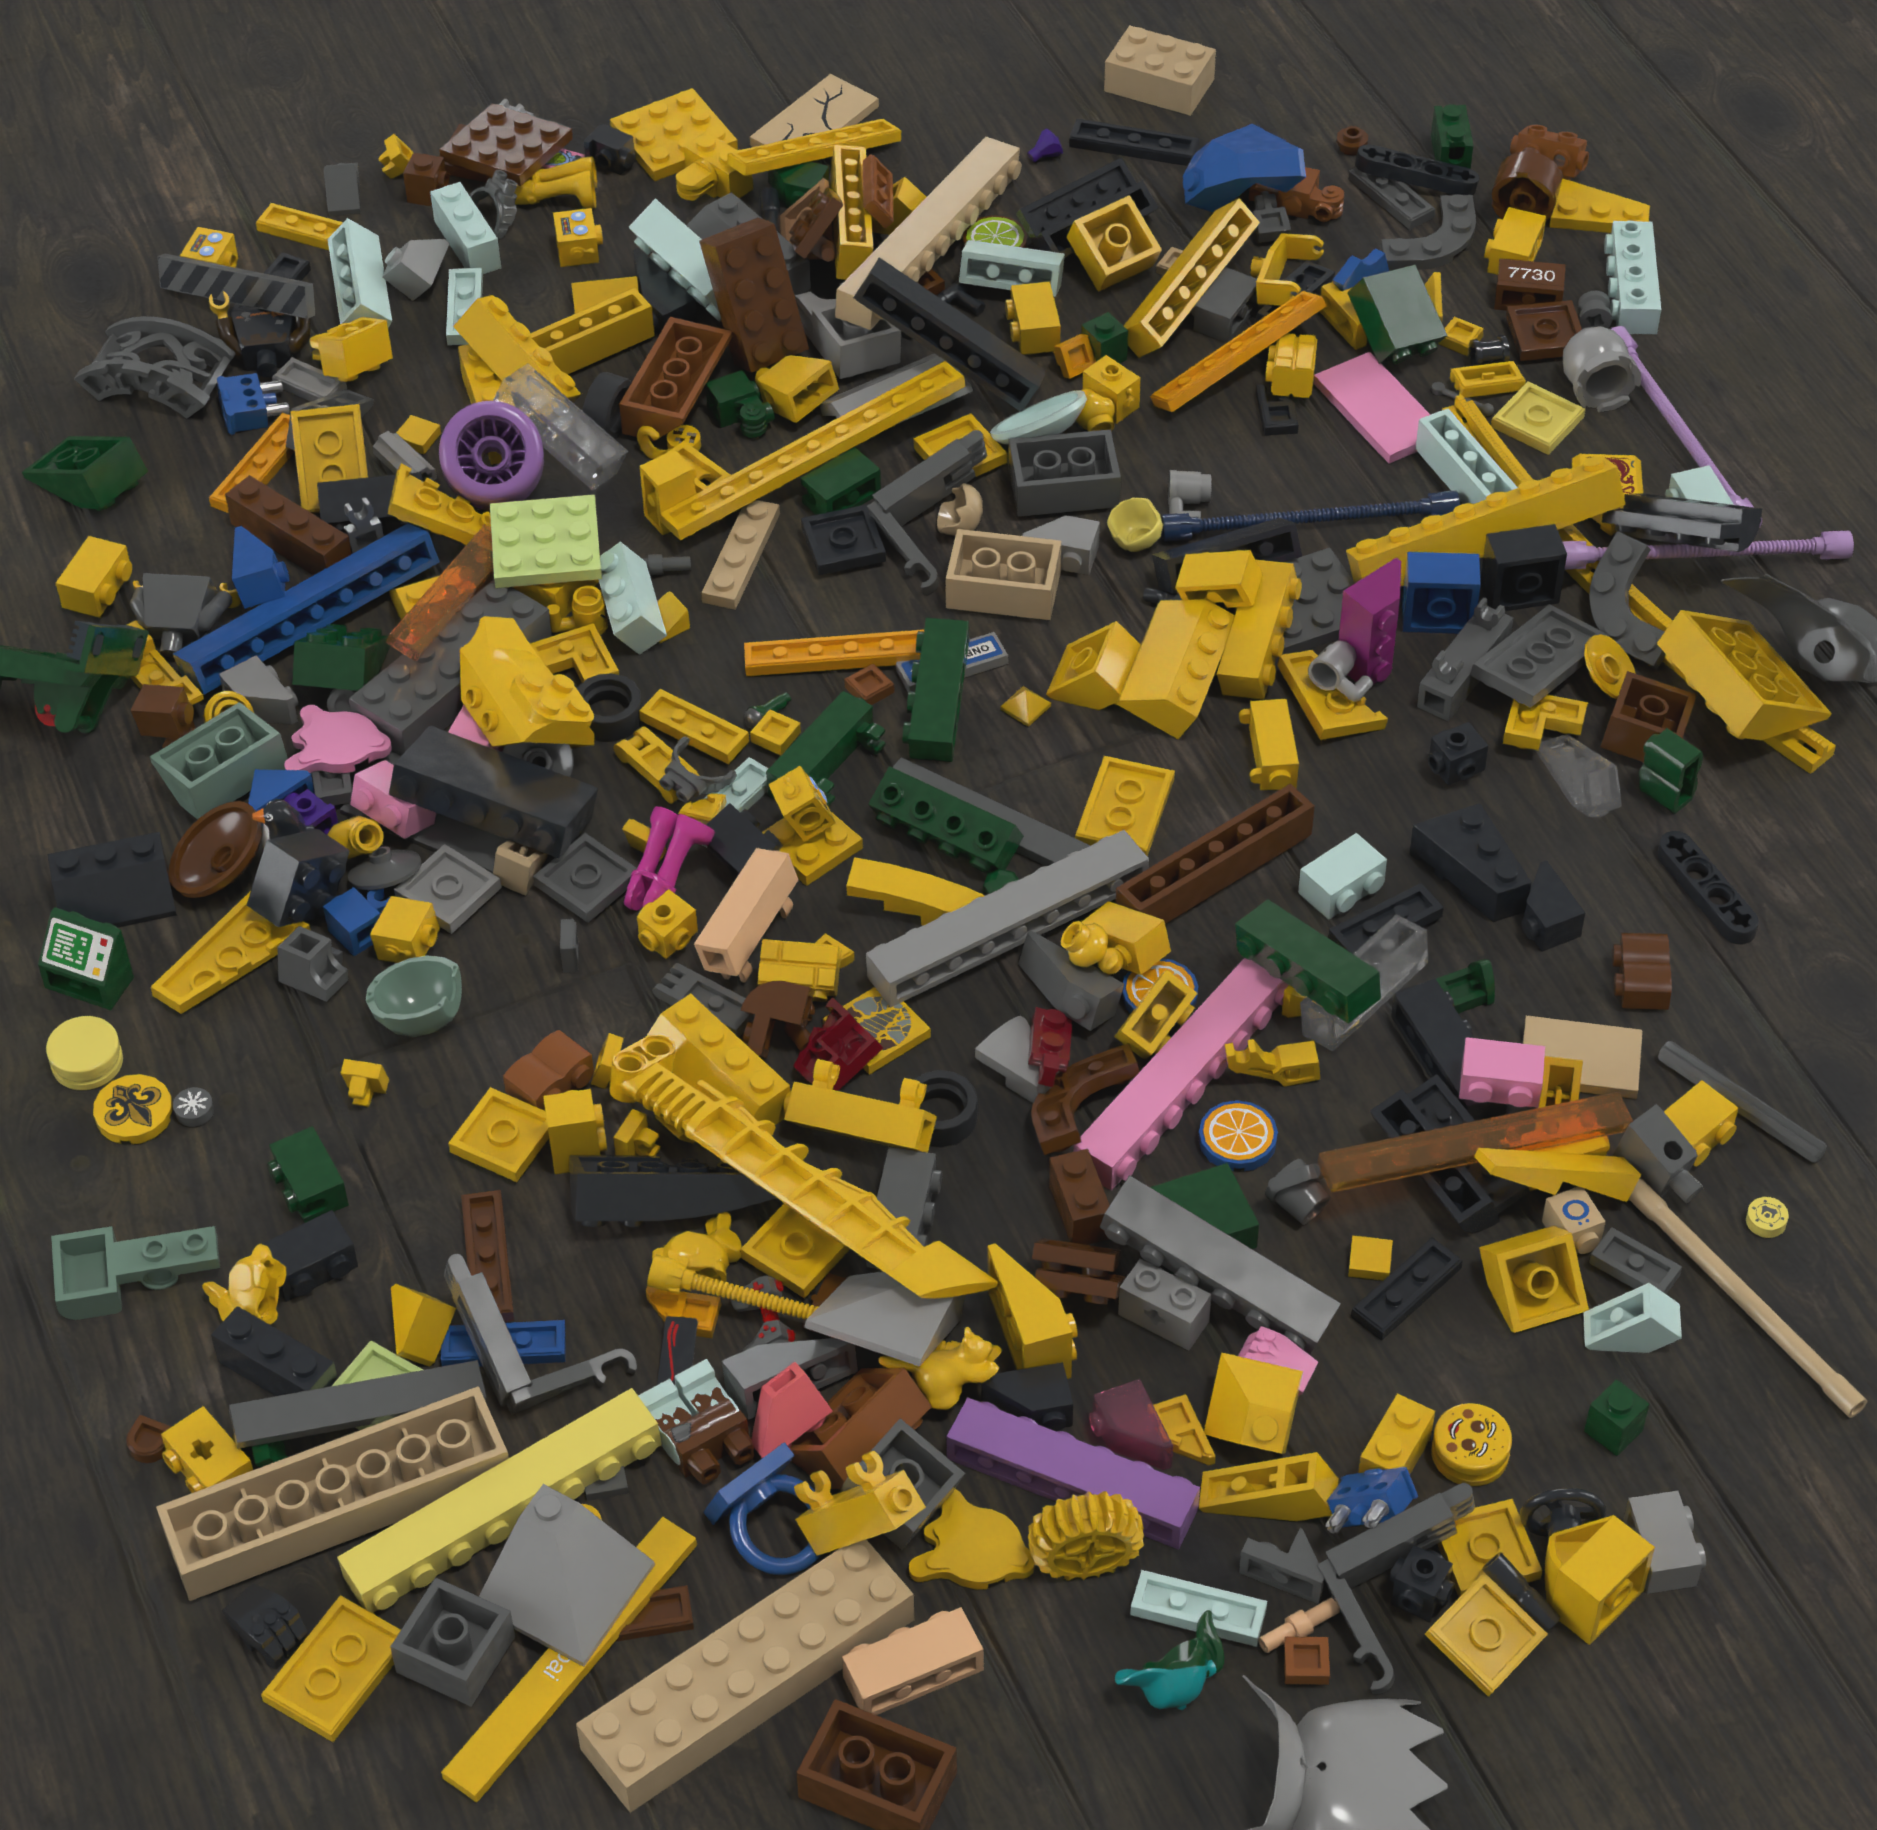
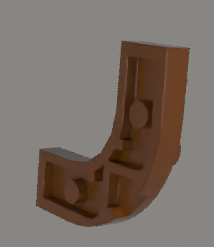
(1054, 1110)

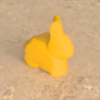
(705, 1253)
(252, 1286)

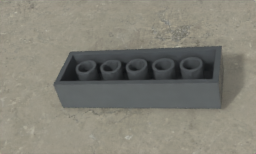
(428, 692)

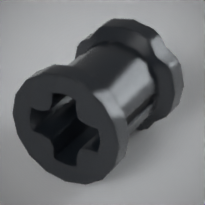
(1489, 351)

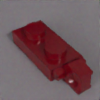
(1049, 1044)

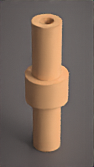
(1299, 1624)

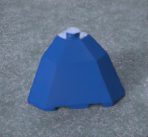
(1237, 162)

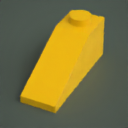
(1272, 1489)

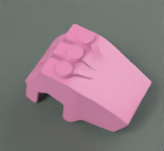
(1277, 1349)

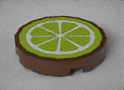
(997, 230)

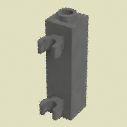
(1449, 678)

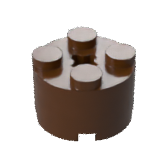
(1527, 183)

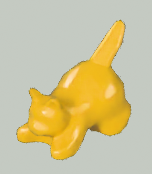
(947, 1370)

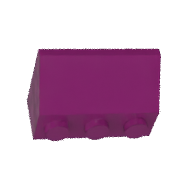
(1371, 620)

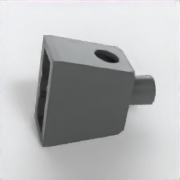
(1660, 1154)

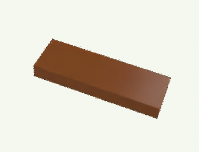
(878, 190)

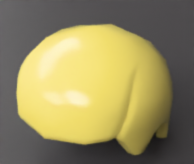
(1135, 524)

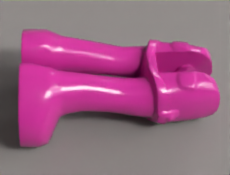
(645, 884)

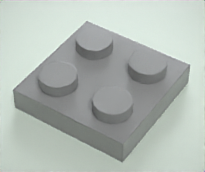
(452, 885)

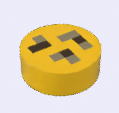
(686, 433)

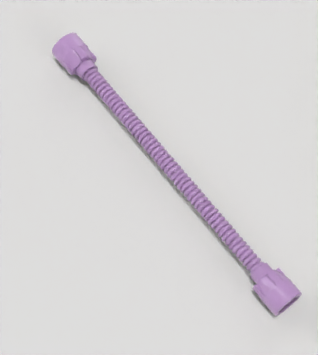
(1675, 420)
(1829, 546)

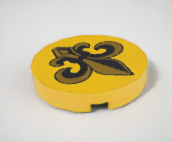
(133, 1109)

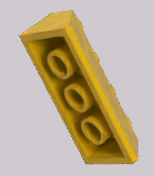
(1176, 663)
(717, 1056)

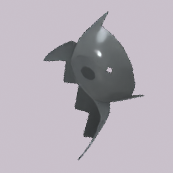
(1812, 621)

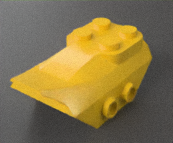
(516, 694)

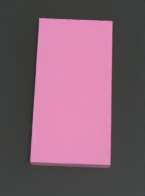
(1374, 404)

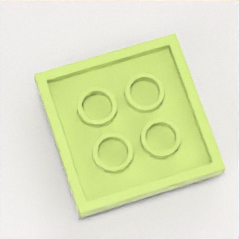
(545, 541)

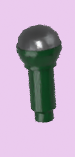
(756, 713)

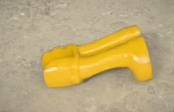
(571, 178)

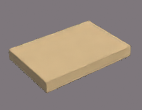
(1608, 1052)

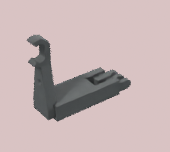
(919, 491)
(500, 1354)
(1378, 1551)

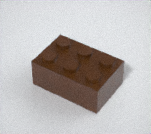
(876, 1770)

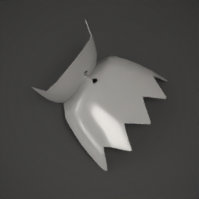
(1368, 1771)

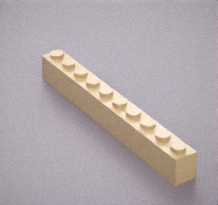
(936, 222)

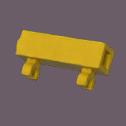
(858, 1116)
(859, 1512)

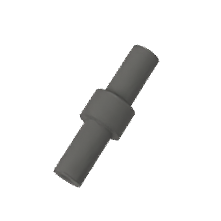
(658, 564)

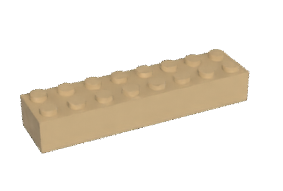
(329, 1493)
(743, 1673)

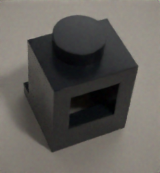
(610, 148)

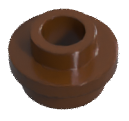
(1350, 139)

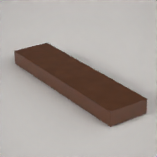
(488, 1245)

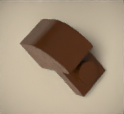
(773, 1003)

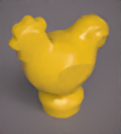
(358, 835)

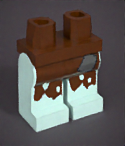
(699, 1422)

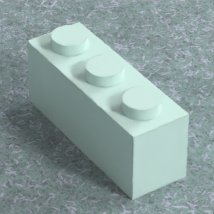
(465, 228)
(1009, 265)
(630, 599)

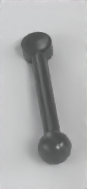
(1438, 389)

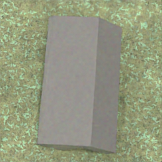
(864, 393)

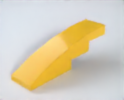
(907, 889)

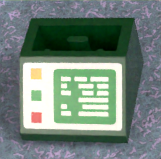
(84, 959)

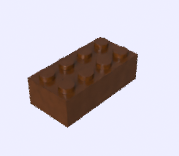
(754, 294)

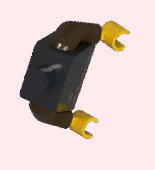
(261, 336)

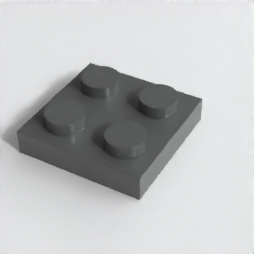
(585, 877)

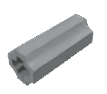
(394, 450)

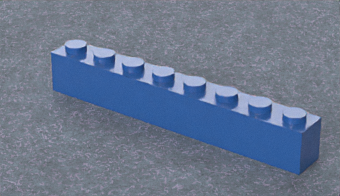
(308, 605)

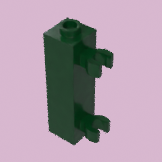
(830, 742)

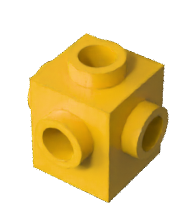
(666, 924)

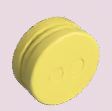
(84, 1053)

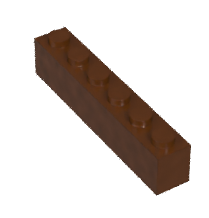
(1220, 856)

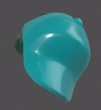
(1182, 1671)

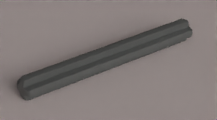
(1748, 1105)

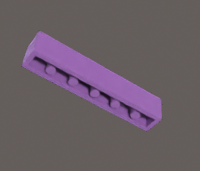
(1061, 1466)

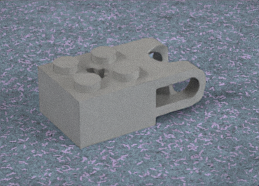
(846, 344)

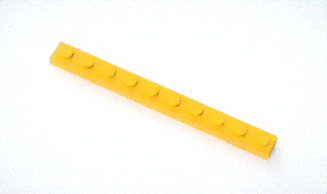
(812, 450)

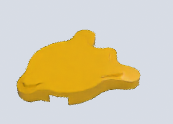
(972, 1547)

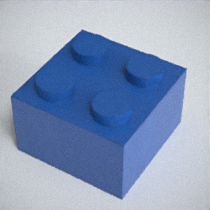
(1439, 591)

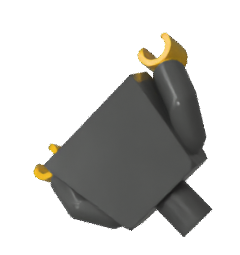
(179, 607)

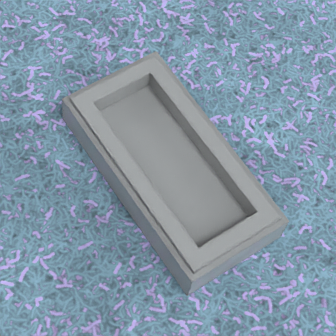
(307, 380)

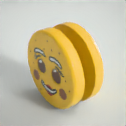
(1471, 1444)

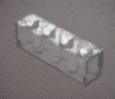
(563, 427)
(1398, 953)

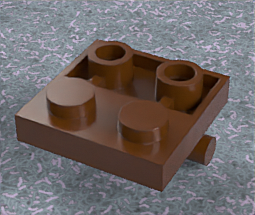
(808, 232)

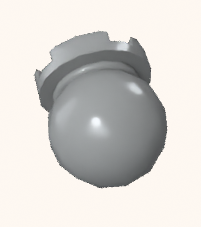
(1600, 368)

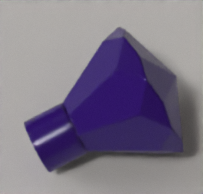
(1046, 146)

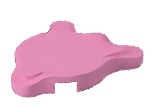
(335, 741)

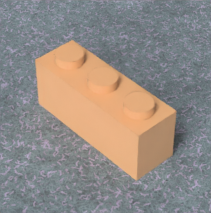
(913, 1662)

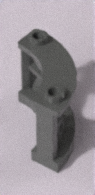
(120, 371)

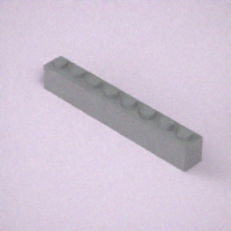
(1003, 918)

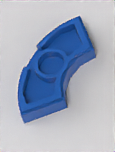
(1356, 269)

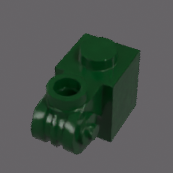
(737, 400)

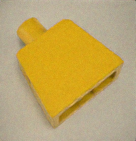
(796, 385)

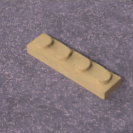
(740, 554)

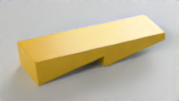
(1547, 1170)

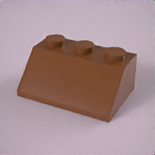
(859, 1420)

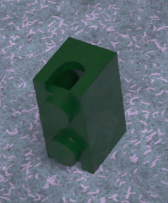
(1451, 132)
(841, 483)
(307, 1174)

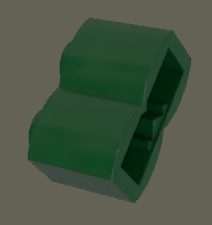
(1670, 770)

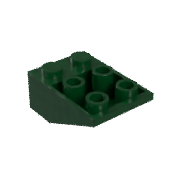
(339, 657)

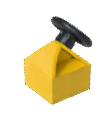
(1589, 1564)

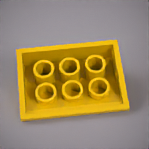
(1740, 676)

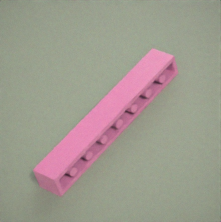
(1180, 1071)

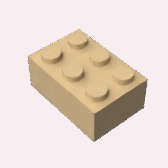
(1159, 70)
(1003, 574)

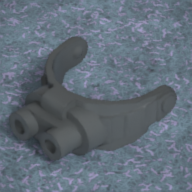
(504, 195)
(689, 784)

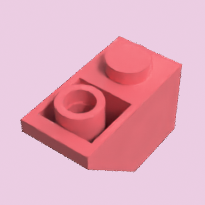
(787, 1410)

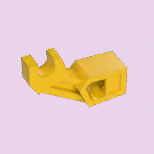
(1286, 1063)

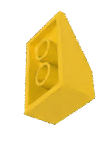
(1030, 1315)

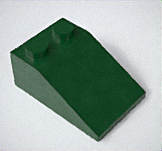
(89, 470)

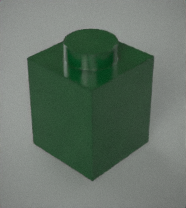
(1107, 337)
(1616, 1417)

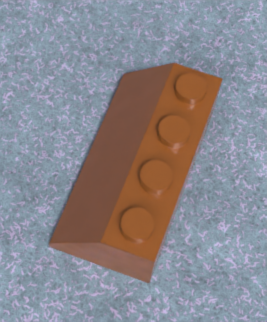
(672, 376)

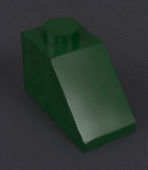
(796, 180)

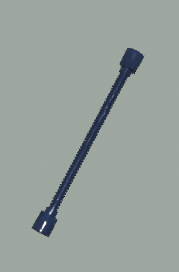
(1182, 526)

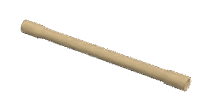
(1832, 1383)

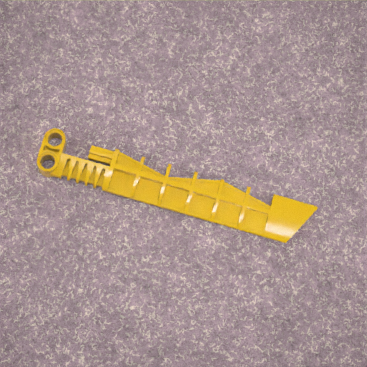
(842, 1210)

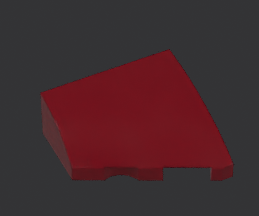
(840, 1042)

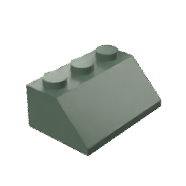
(219, 759)

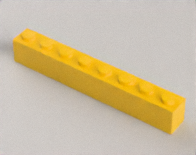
(1558, 500)

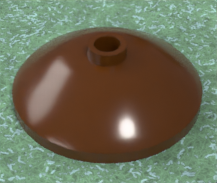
(215, 850)

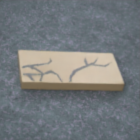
(823, 108)

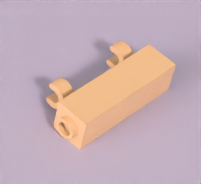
(747, 913)

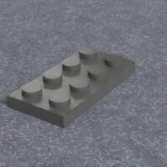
(1536, 656)

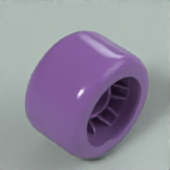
(486, 429)

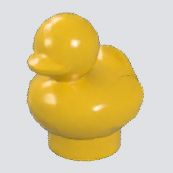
(1097, 412)
(1088, 946)

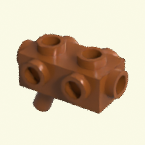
(1552, 144)

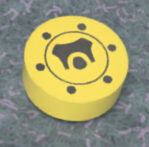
(1767, 1217)

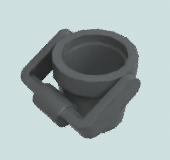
(1299, 1191)

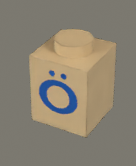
(1577, 1214)

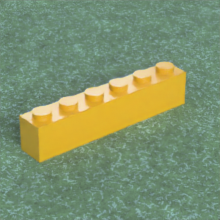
(853, 222)
(1189, 277)

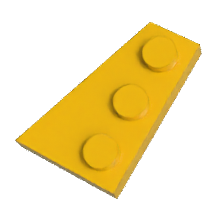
(1593, 209)
(1326, 710)

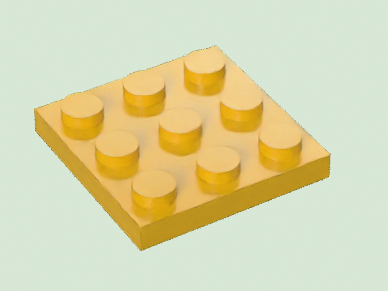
(666, 127)

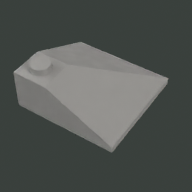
(886, 1317)
(565, 1575)

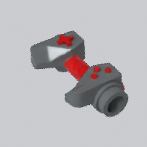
(772, 1329)

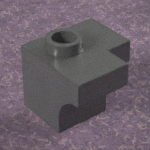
(311, 964)

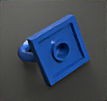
(749, 1493)

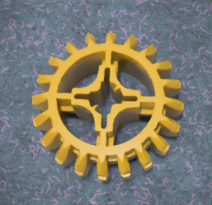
(1086, 1535)

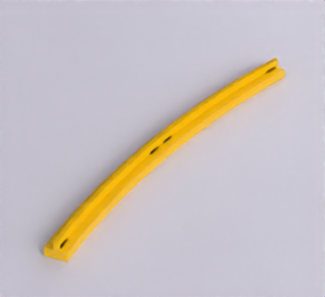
(1788, 744)

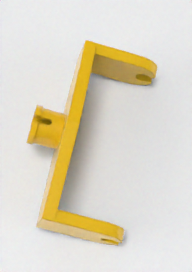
(1269, 269)

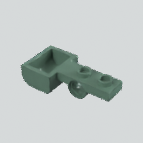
(93, 1265)

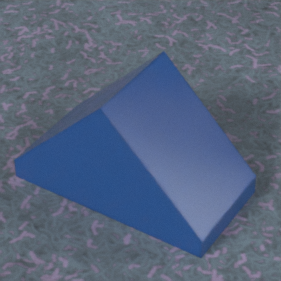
(277, 785)

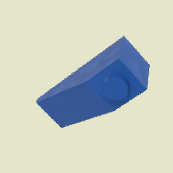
(256, 570)

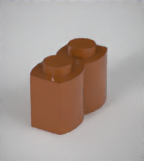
(550, 1069)

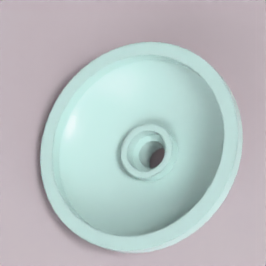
(1041, 419)

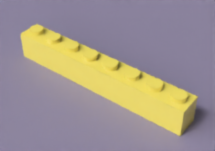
(490, 1504)

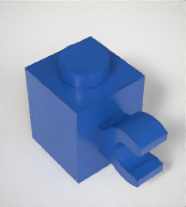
(353, 918)

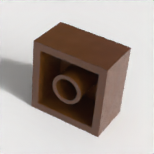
(1644, 710)

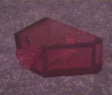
(1131, 1425)

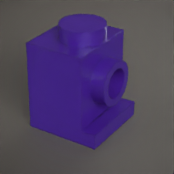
(313, 810)

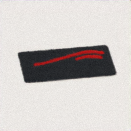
(677, 1347)

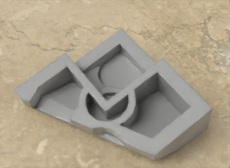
(1008, 1053)

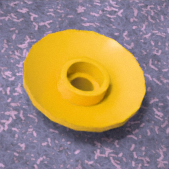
(1607, 663)

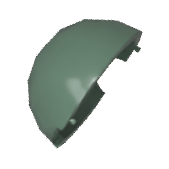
(416, 995)

